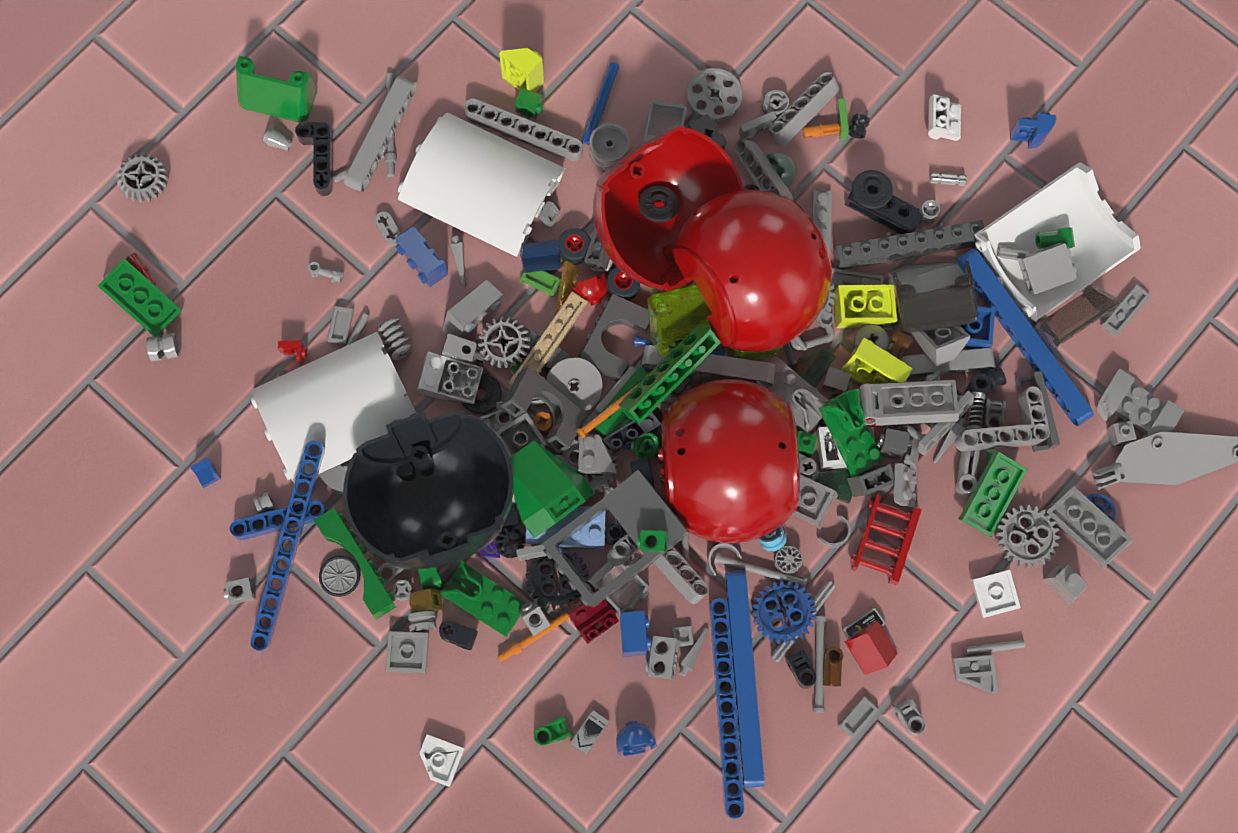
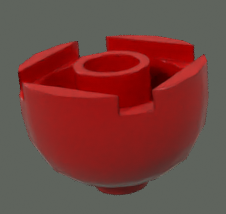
(592, 289)

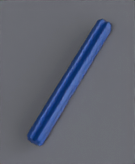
(601, 101)

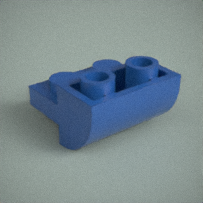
(1034, 130)

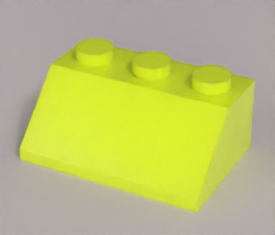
(522, 68)
(874, 365)

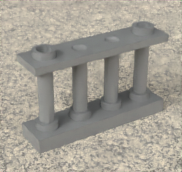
(937, 429)

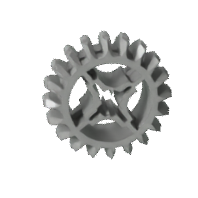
(134, 172)
(511, 342)

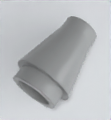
(276, 139)

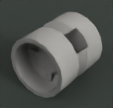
(162, 347)

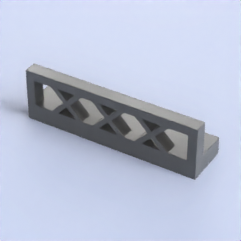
(1038, 381)

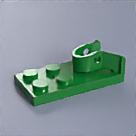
(139, 298)
(852, 437)
(993, 492)
(483, 599)

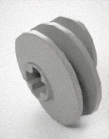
(872, 332)

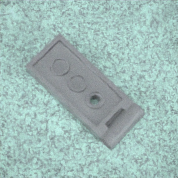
(917, 402)

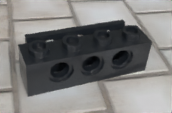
(890, 216)

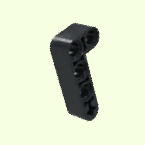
(319, 159)

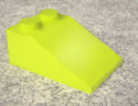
(864, 305)

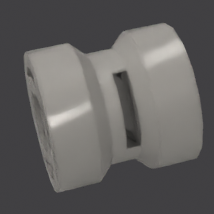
(932, 208)

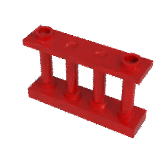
(904, 536)

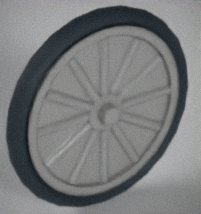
(339, 576)

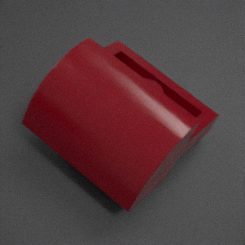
(591, 621)

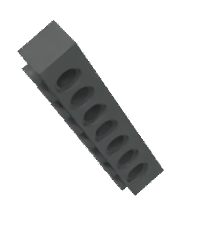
(907, 245)

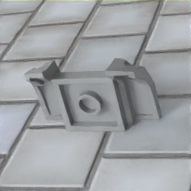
(1137, 405)

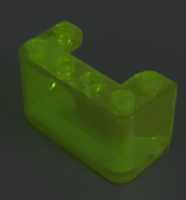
(676, 315)

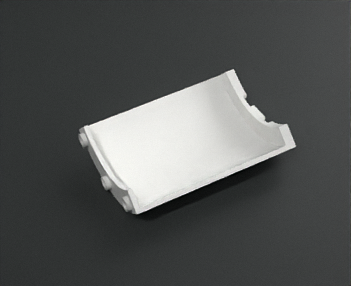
(479, 183)
(1063, 203)
(332, 401)

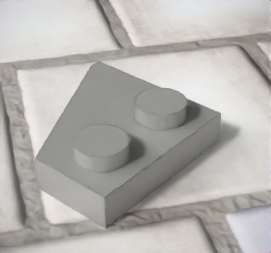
(594, 456)
(977, 671)

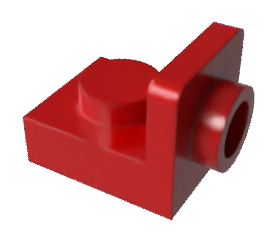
(291, 347)

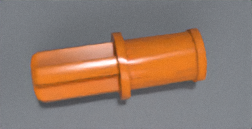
(821, 130)

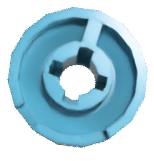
(774, 540)

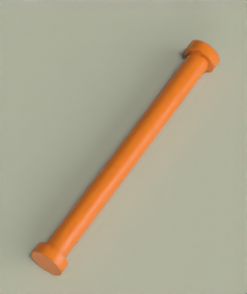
(601, 417)

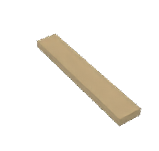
(553, 334)

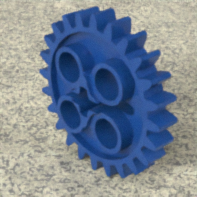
(801, 606)

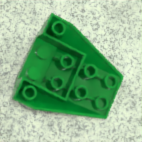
(545, 488)

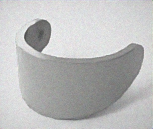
(835, 545)
(719, 546)

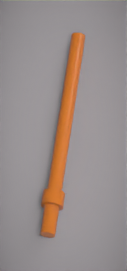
(516, 648)

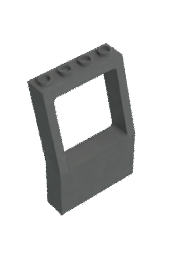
(636, 508)

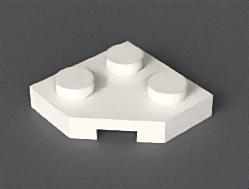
(440, 759)

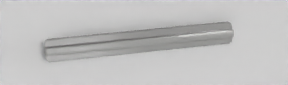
(819, 599)

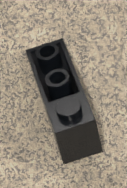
(629, 431)

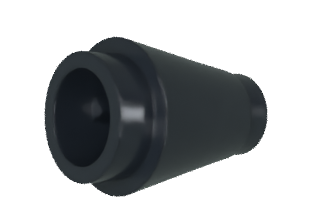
(614, 531)

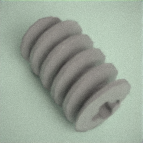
(394, 340)

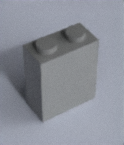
(1047, 268)

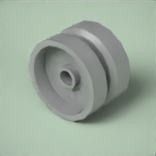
(608, 145)

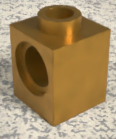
(425, 601)

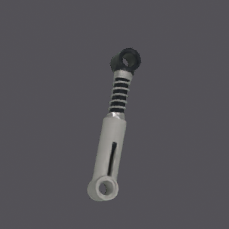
(974, 423)

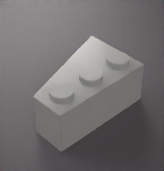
(472, 310)

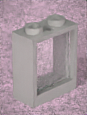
(663, 118)
(627, 595)

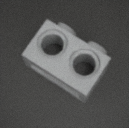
(669, 657)

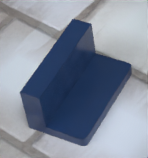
(540, 256)

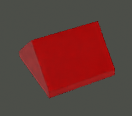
(871, 648)

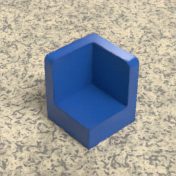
(205, 472)

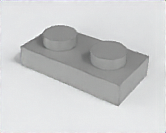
(752, 127)

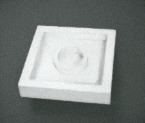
(995, 593)

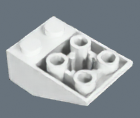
(449, 379)
(828, 452)

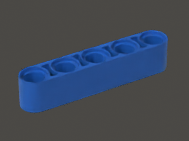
(268, 519)

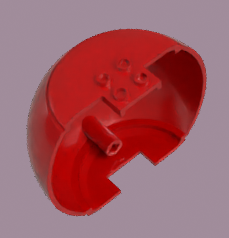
(675, 159)
(755, 267)
(731, 473)

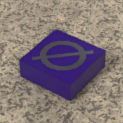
(490, 551)

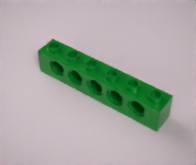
(669, 373)

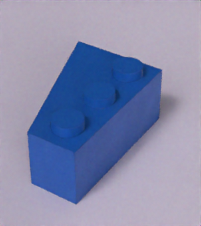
(421, 257)

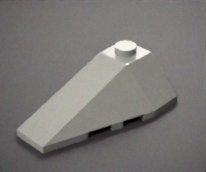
(928, 276)
(942, 344)

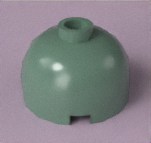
(783, 166)

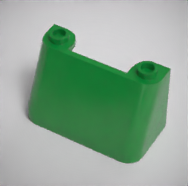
(272, 96)

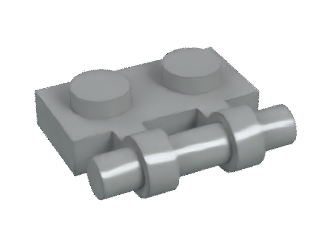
(905, 486)

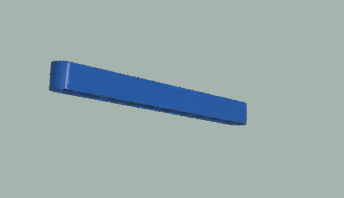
(1026, 338)
(281, 553)
(744, 679)
(723, 717)

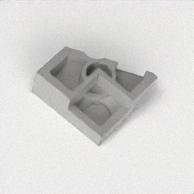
(912, 455)

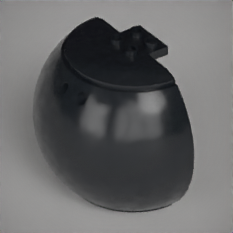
(426, 486)

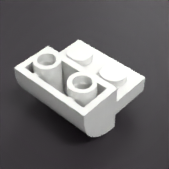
(944, 118)

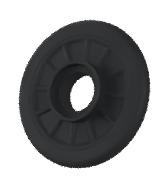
(867, 199)
(654, 213)
(492, 396)

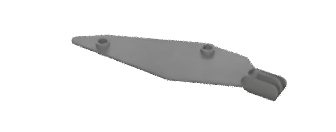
(1169, 459)

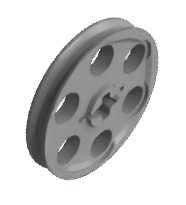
(714, 87)

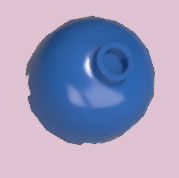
(634, 739)

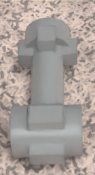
(316, 270)

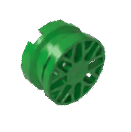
(645, 446)

